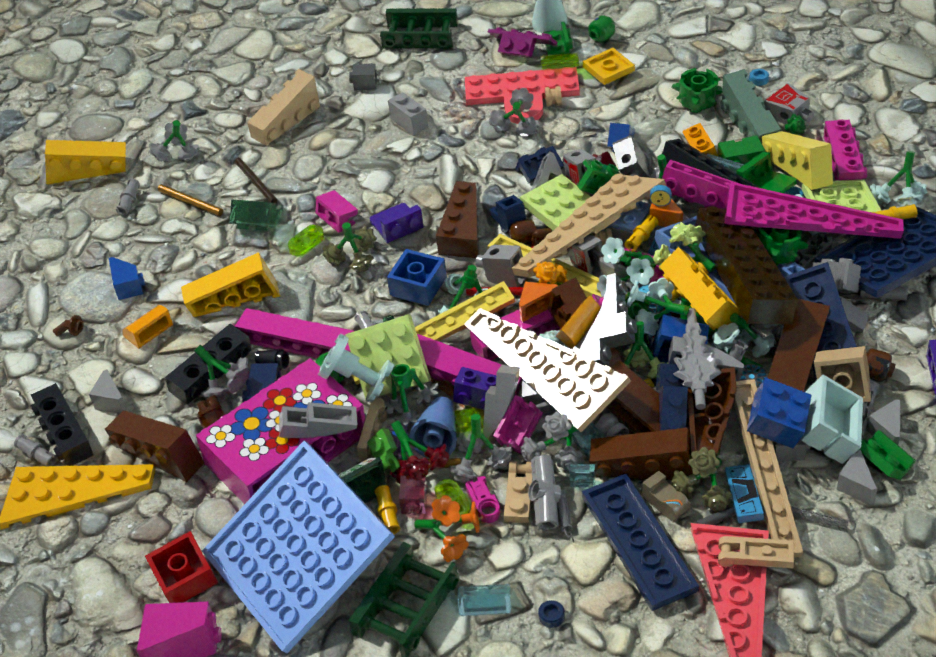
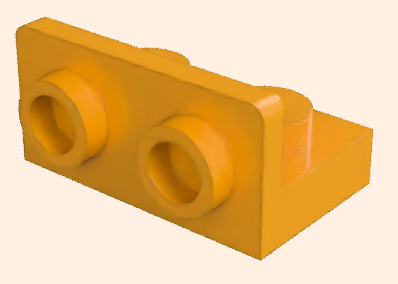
(699, 139)

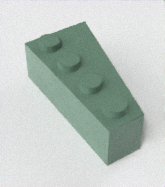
(745, 107)

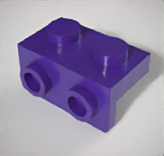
(472, 386)

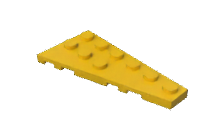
(67, 488)

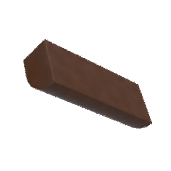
(799, 345)
(637, 403)

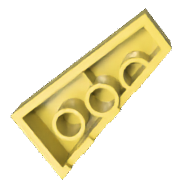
(801, 157)

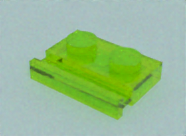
(559, 61)

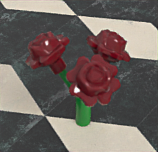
(414, 467)

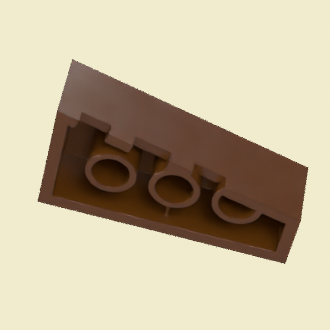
(459, 224)
(565, 301)

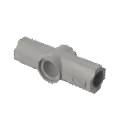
(544, 493)

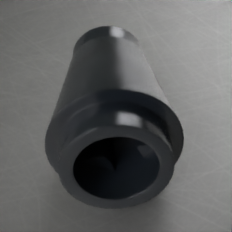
(273, 356)

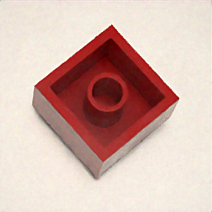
(181, 569)

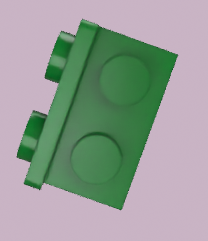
(564, 41)
(596, 175)
(887, 455)

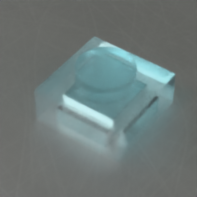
(583, 438)
(582, 475)

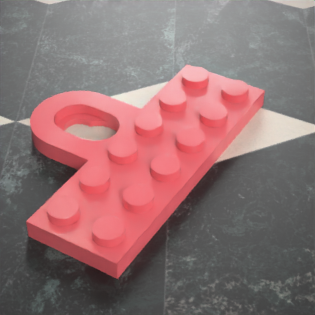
(499, 88)

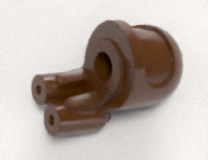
(526, 232)
(209, 411)

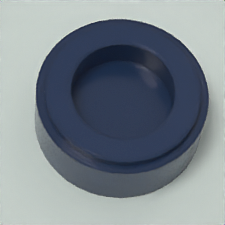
(551, 614)

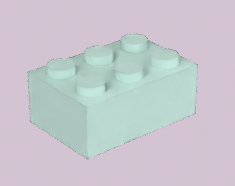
(834, 419)

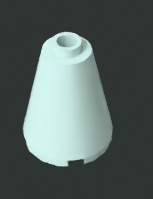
(548, 15)

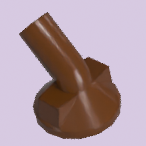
(73, 325)

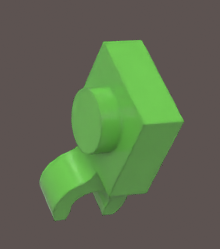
(383, 446)

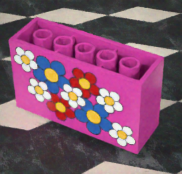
(246, 442)

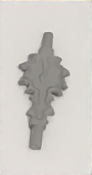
(696, 366)

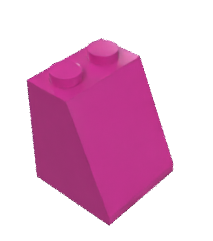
(178, 630)

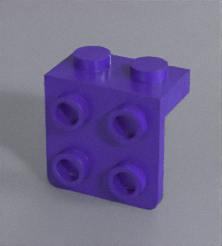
(397, 221)

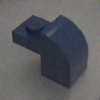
(508, 211)

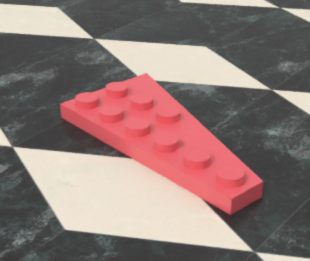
(734, 590)

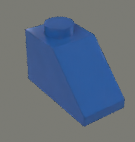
(618, 131)
(126, 279)

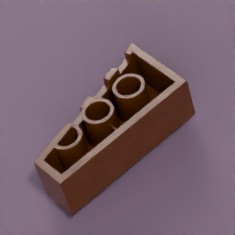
(156, 443)
(642, 454)

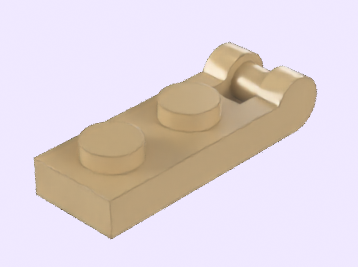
(373, 423)
(517, 500)
(756, 552)

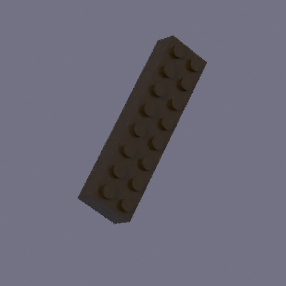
(746, 269)

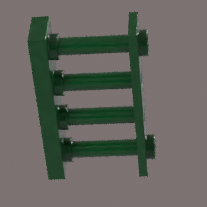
(390, 580)

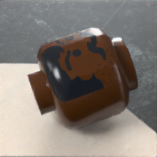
(879, 364)

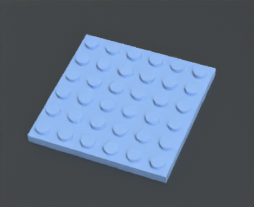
(297, 546)

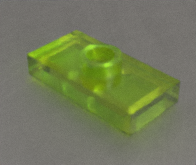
(463, 419)

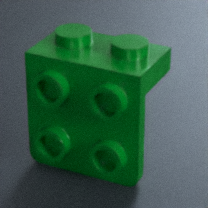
(760, 173)

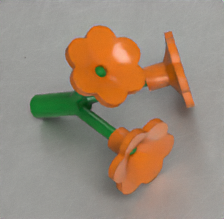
(446, 513)

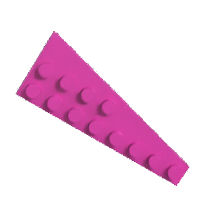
(783, 211)

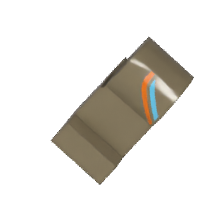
(665, 497)

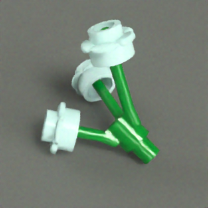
(458, 283)

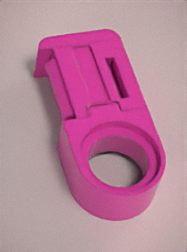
(480, 494)

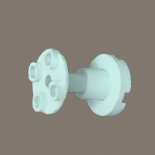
(347, 365)

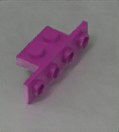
(519, 43)

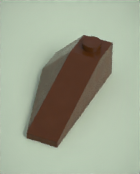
(709, 424)

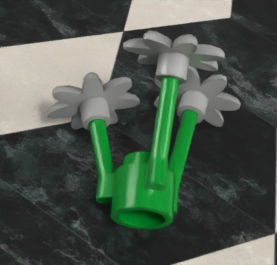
(402, 377)

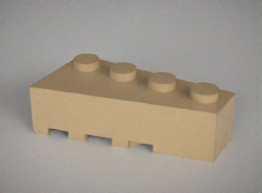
(285, 109)

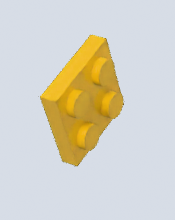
(608, 66)

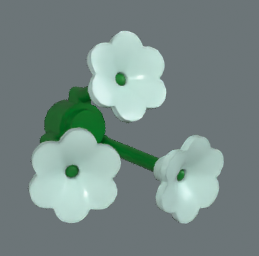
(640, 269)

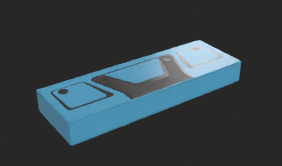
(744, 493)

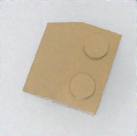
(846, 367)

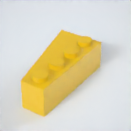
(82, 159)
(230, 286)
(699, 289)

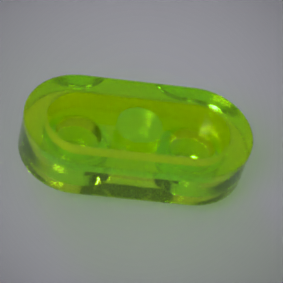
(305, 240)
(455, 493)

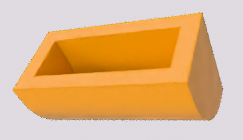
(579, 323)
(148, 326)

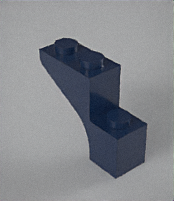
(671, 398)

